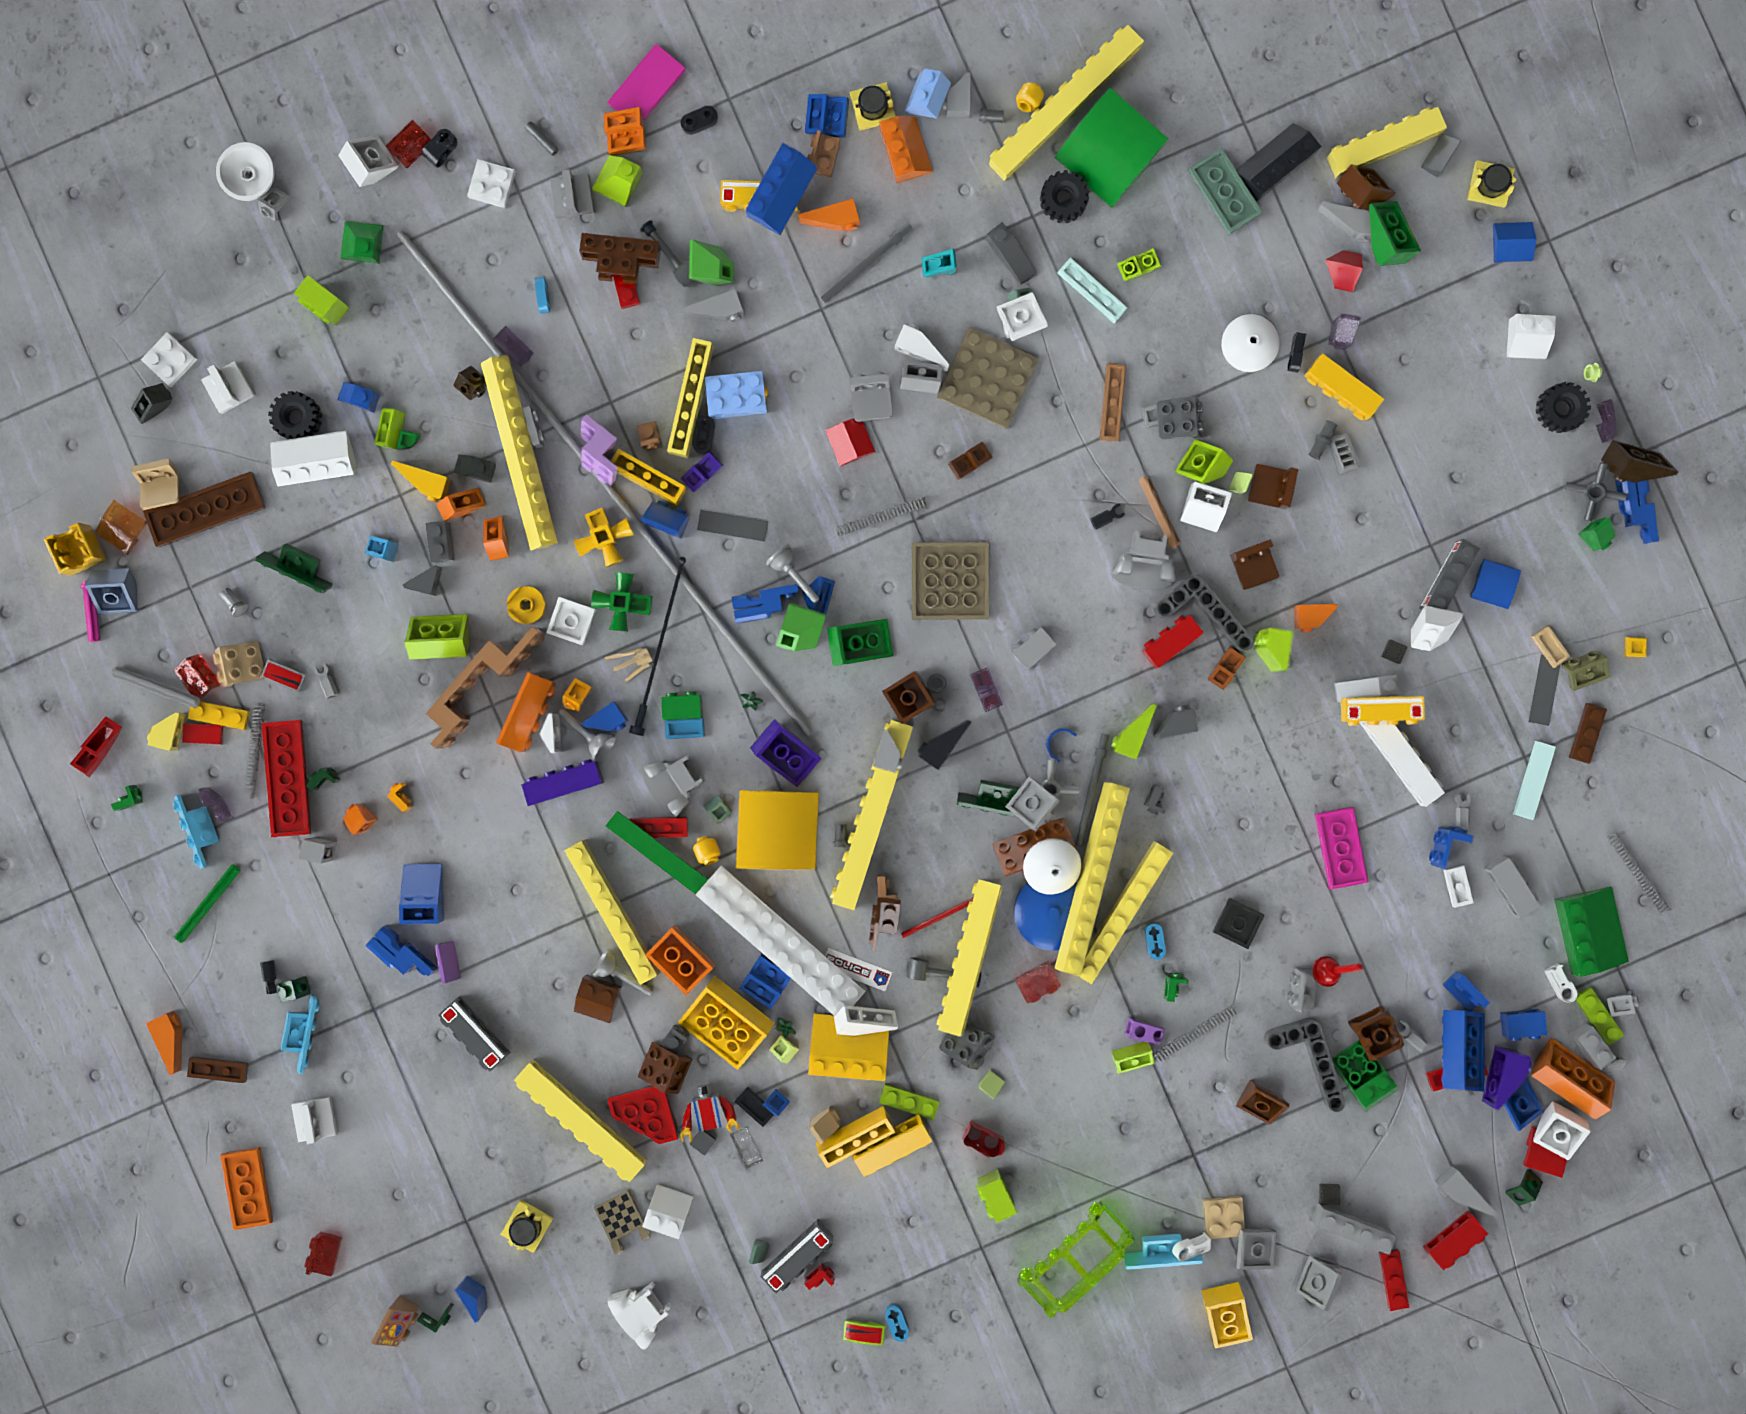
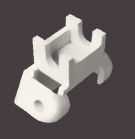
(638, 1313)

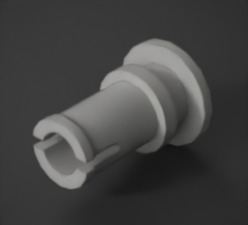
(235, 605)

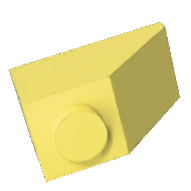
(167, 732)

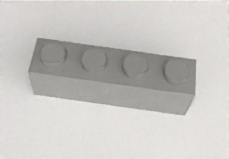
(1353, 1228)

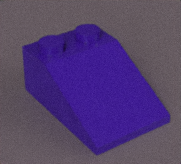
(785, 753)
(1505, 1075)

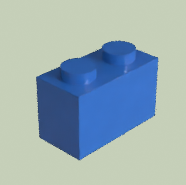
(1523, 1024)

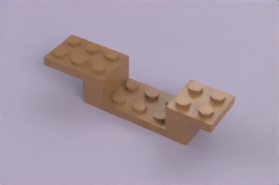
(491, 655)

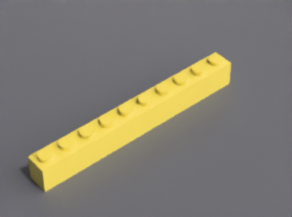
(1066, 102)
(519, 452)
(868, 824)
(1092, 878)

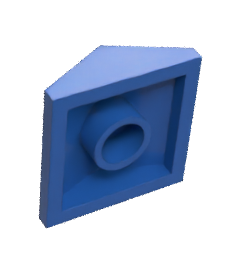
(1514, 242)
(1523, 1105)
(473, 1297)

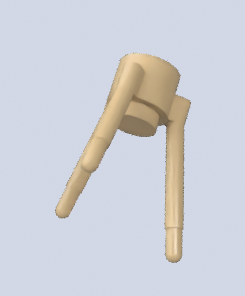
(641, 658)

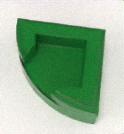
(407, 440)

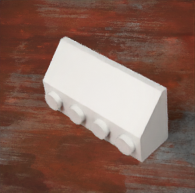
(312, 458)

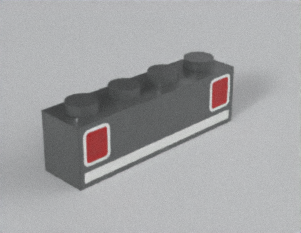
(1450, 575)
(474, 1034)
(797, 1256)

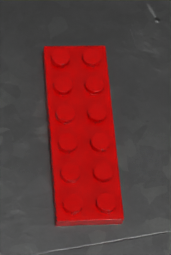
(286, 778)

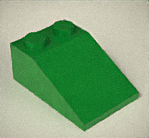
(1391, 235)
(859, 642)

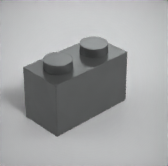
(440, 541)

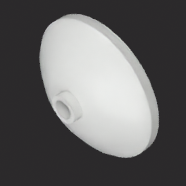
(237, 164)
(1241, 351)
(1051, 855)

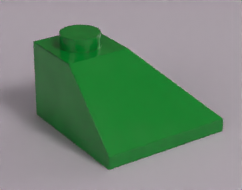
(361, 242)

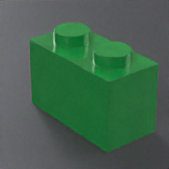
(681, 707)

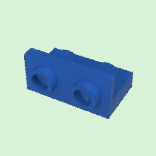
(1465, 992)

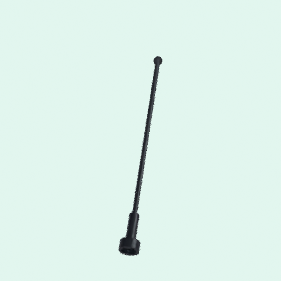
(637, 729)

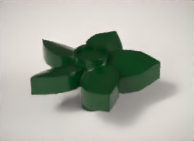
(750, 700)
(785, 1027)

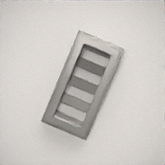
(1350, 451)

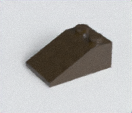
(1636, 463)

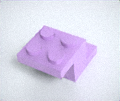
(598, 450)

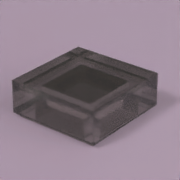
(1394, 651)
(1329, 1194)

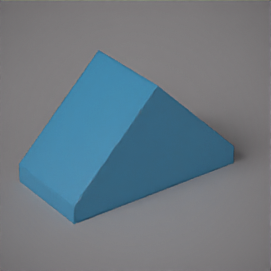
(381, 548)

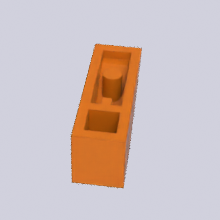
(837, 216)
(168, 1039)

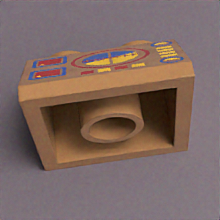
(396, 1323)

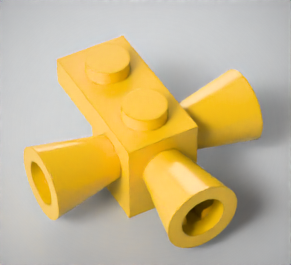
(603, 536)

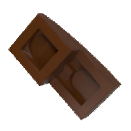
(970, 460)

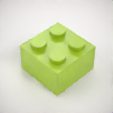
(320, 301)
(997, 1196)

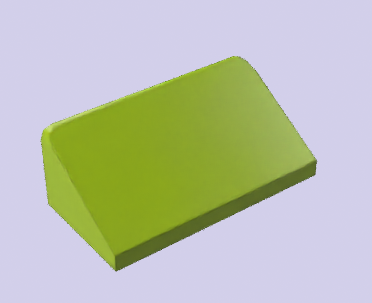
(389, 427)
(1133, 1057)

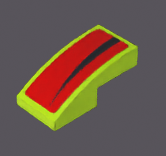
(864, 1333)

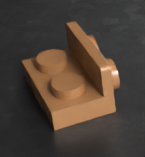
(824, 153)

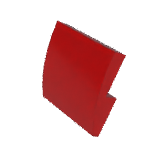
(1543, 1159)

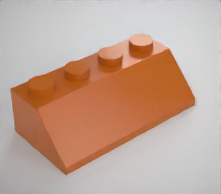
(526, 712)
(1574, 1079)

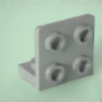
(1302, 989)

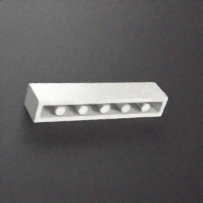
(1405, 761)

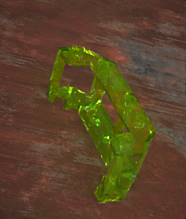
(1090, 1278)

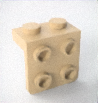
(157, 483)
(238, 663)

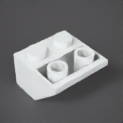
(1205, 506)

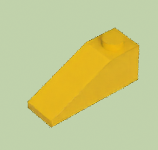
(428, 483)

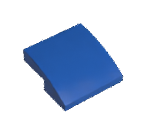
(827, 115)
(1495, 584)
(765, 982)

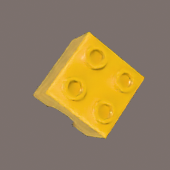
(75, 549)

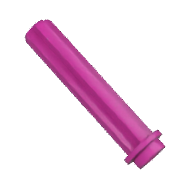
(91, 616)

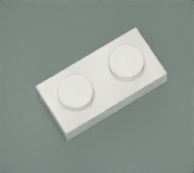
(1458, 886)

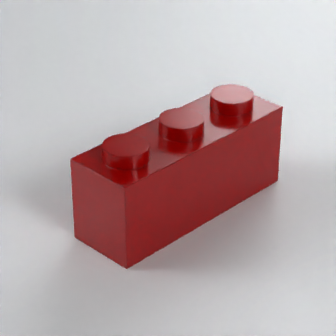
(1172, 641)
(1455, 1240)

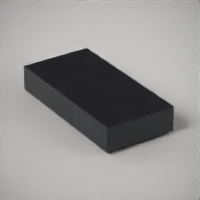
(752, 1104)

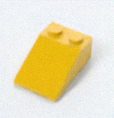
(1227, 1315)

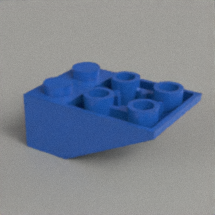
(421, 894)

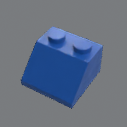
(666, 519)

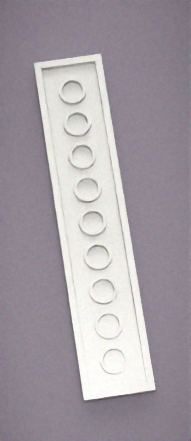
(779, 941)

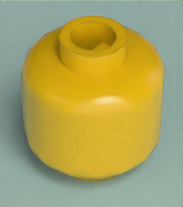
(1029, 97)
(706, 850)

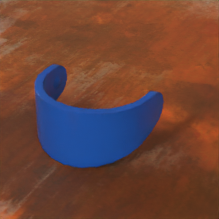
(1049, 738)

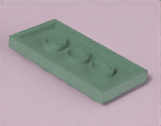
(1225, 191)

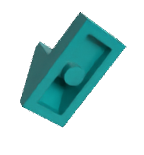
(939, 263)

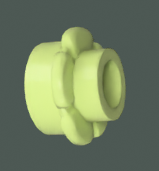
(1592, 372)

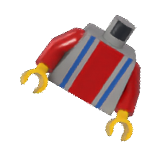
(707, 1113)

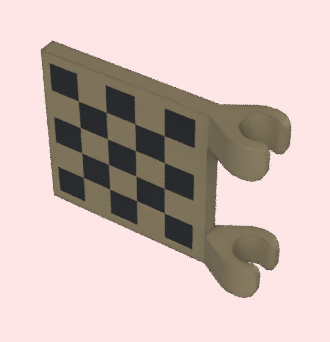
(620, 1217)

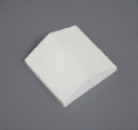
(551, 733)

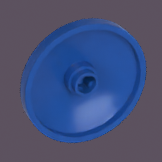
(1042, 916)

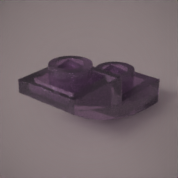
(211, 798)

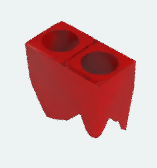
(982, 1148)

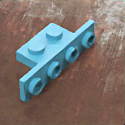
(198, 828)
(298, 1031)
(1158, 1253)

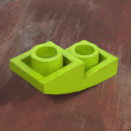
(1139, 265)

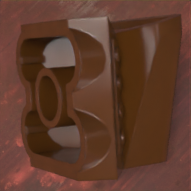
(1377, 1033)

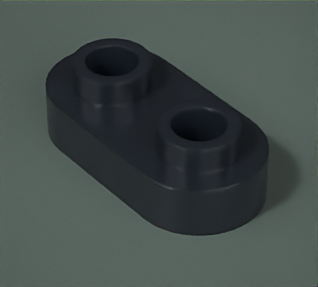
(700, 121)
(703, 435)

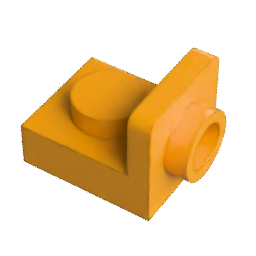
(576, 695)
(400, 800)

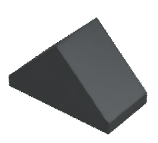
(425, 582)

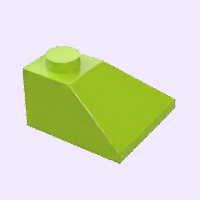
(618, 179)
(1204, 463)

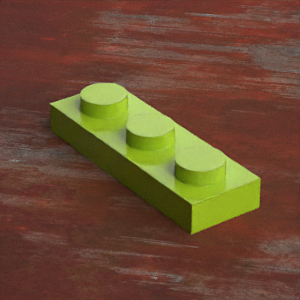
(1598, 1016)
(909, 1101)

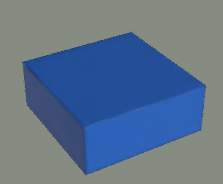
(776, 1103)

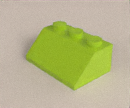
(437, 636)
(1274, 647)

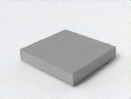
(1256, 1249)

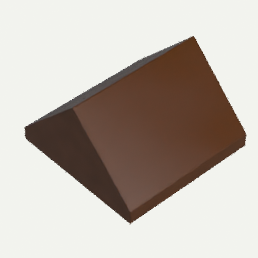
(1261, 1103)

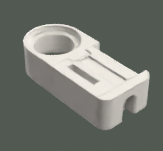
(1560, 982)
(1193, 1247)

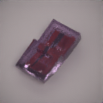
(1607, 428)
(986, 689)

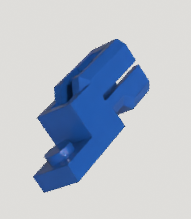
(1636, 509)
(768, 598)
(399, 956)

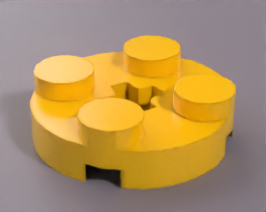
(526, 594)

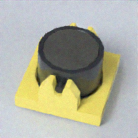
(872, 104)
(1492, 182)
(525, 1228)

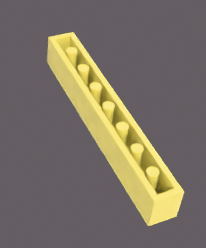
(1124, 910)
(612, 911)
(970, 957)
(580, 1120)

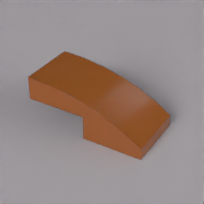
(1226, 667)

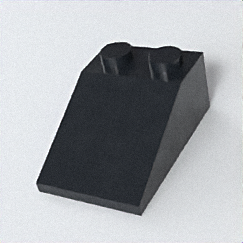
(940, 747)

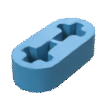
(542, 294)
(1159, 940)
(900, 1321)

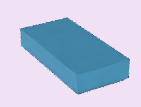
(684, 728)

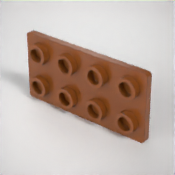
(1013, 849)

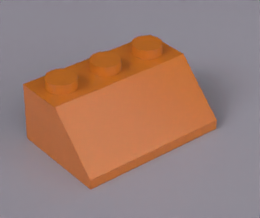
(905, 147)
(680, 959)

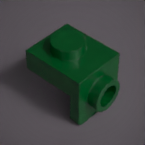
(318, 778)
(293, 989)

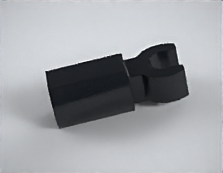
(1105, 517)
(269, 976)

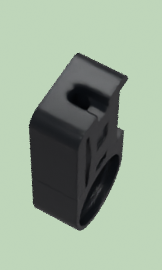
(1296, 352)

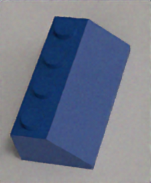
(781, 189)
(1463, 1050)

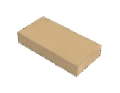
(1550, 646)

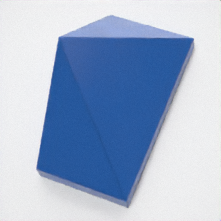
(823, 588)

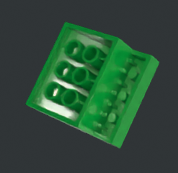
(1111, 147)

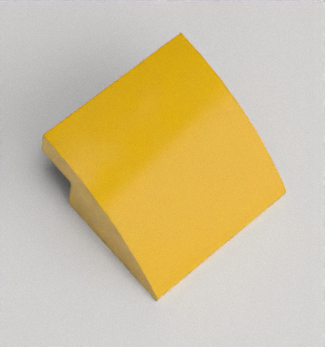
(777, 830)

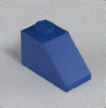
(358, 397)
(607, 719)

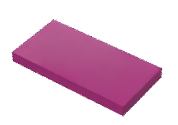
(648, 82)
(1341, 848)

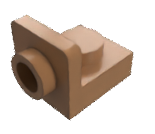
(649, 435)
(883, 886)

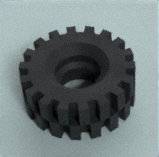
(1074, 186)
(1575, 400)
(285, 406)

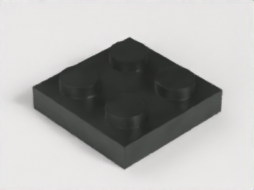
(1238, 923)

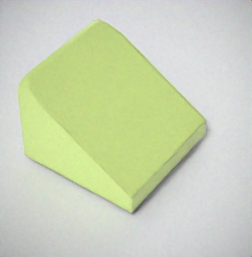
(1240, 482)
(784, 1049)
(991, 1084)

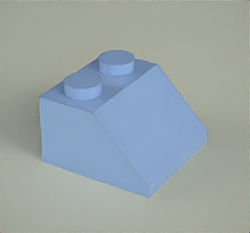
(928, 94)

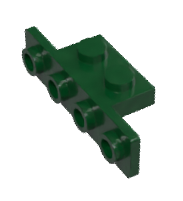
(296, 565)
(990, 797)

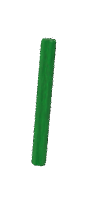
(207, 903)

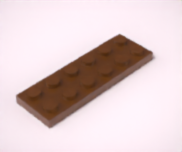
(204, 509)

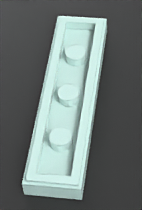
(1092, 290)
(1534, 780)

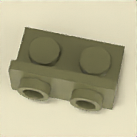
(1587, 669)

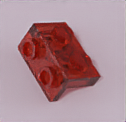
(1038, 982)

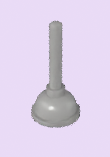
(783, 560)
(598, 744)
(607, 966)

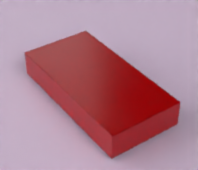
(202, 734)

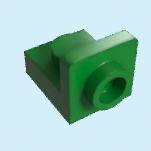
(133, 798)
(1171, 987)

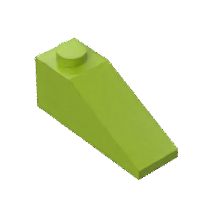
(1132, 736)

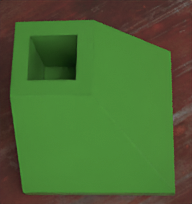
(710, 264)
(800, 628)

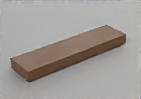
(1112, 402)
(1160, 512)

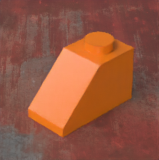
(460, 504)
(495, 538)
(1312, 616)
(359, 819)

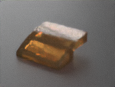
(120, 527)

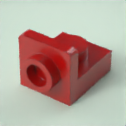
(816, 1277)

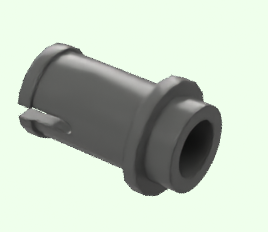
(991, 115)
(840, 835)

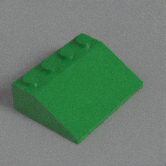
(1591, 931)

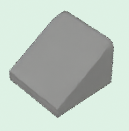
(1615, 1065)

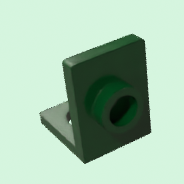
(1528, 1188)
(435, 1325)

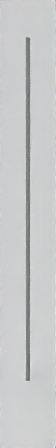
(609, 489)

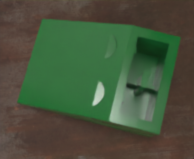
(1364, 1078)

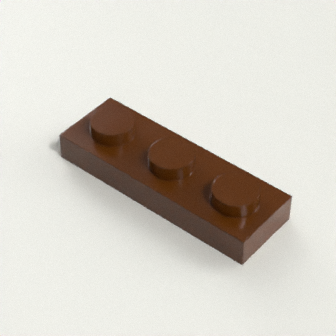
(1587, 733)
(217, 1069)

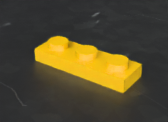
(220, 715)

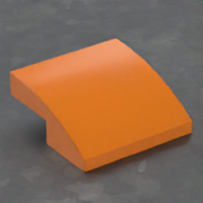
(625, 131)

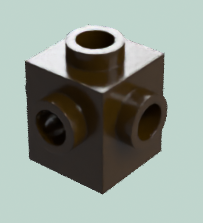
(470, 383)

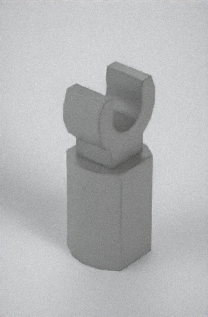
(326, 682)
(1462, 811)
(1412, 1037)

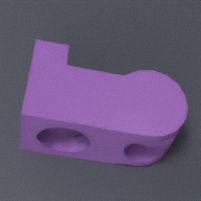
(1144, 1031)

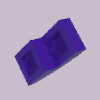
(702, 471)

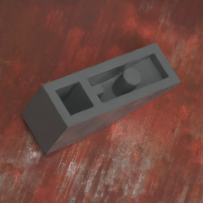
(1010, 252)

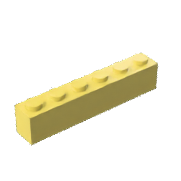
(1387, 141)
(690, 398)

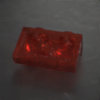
(408, 143)
(196, 676)
(323, 1254)

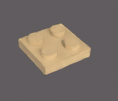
(1223, 1216)

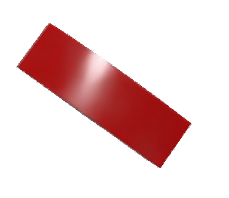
(96, 747)

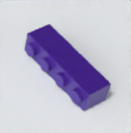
(562, 783)

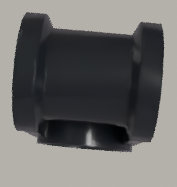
(437, 149)

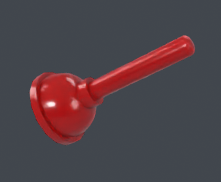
(1328, 971)

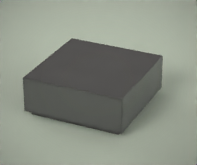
(703, 1142)

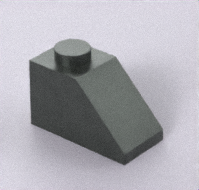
(151, 402)
(475, 468)

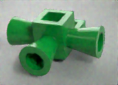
(622, 602)

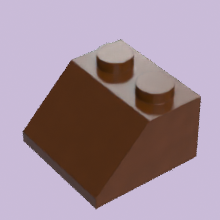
(1364, 186)
(909, 697)
(597, 998)

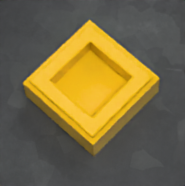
(1635, 647)

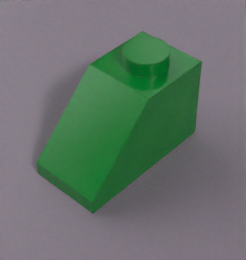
(1598, 534)

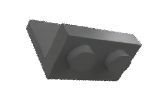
(1180, 418)
(970, 1047)

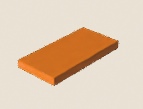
(246, 1188)

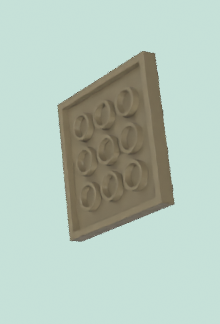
(987, 378)
(950, 581)

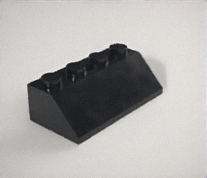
(1278, 160)

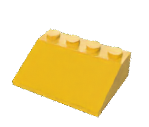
(726, 1022)
(846, 1055)

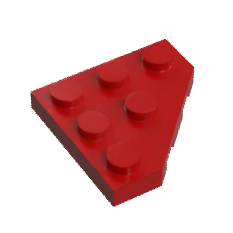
(646, 1112)

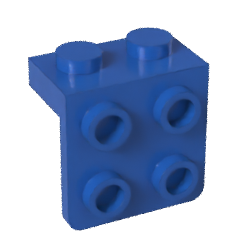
(1443, 841)

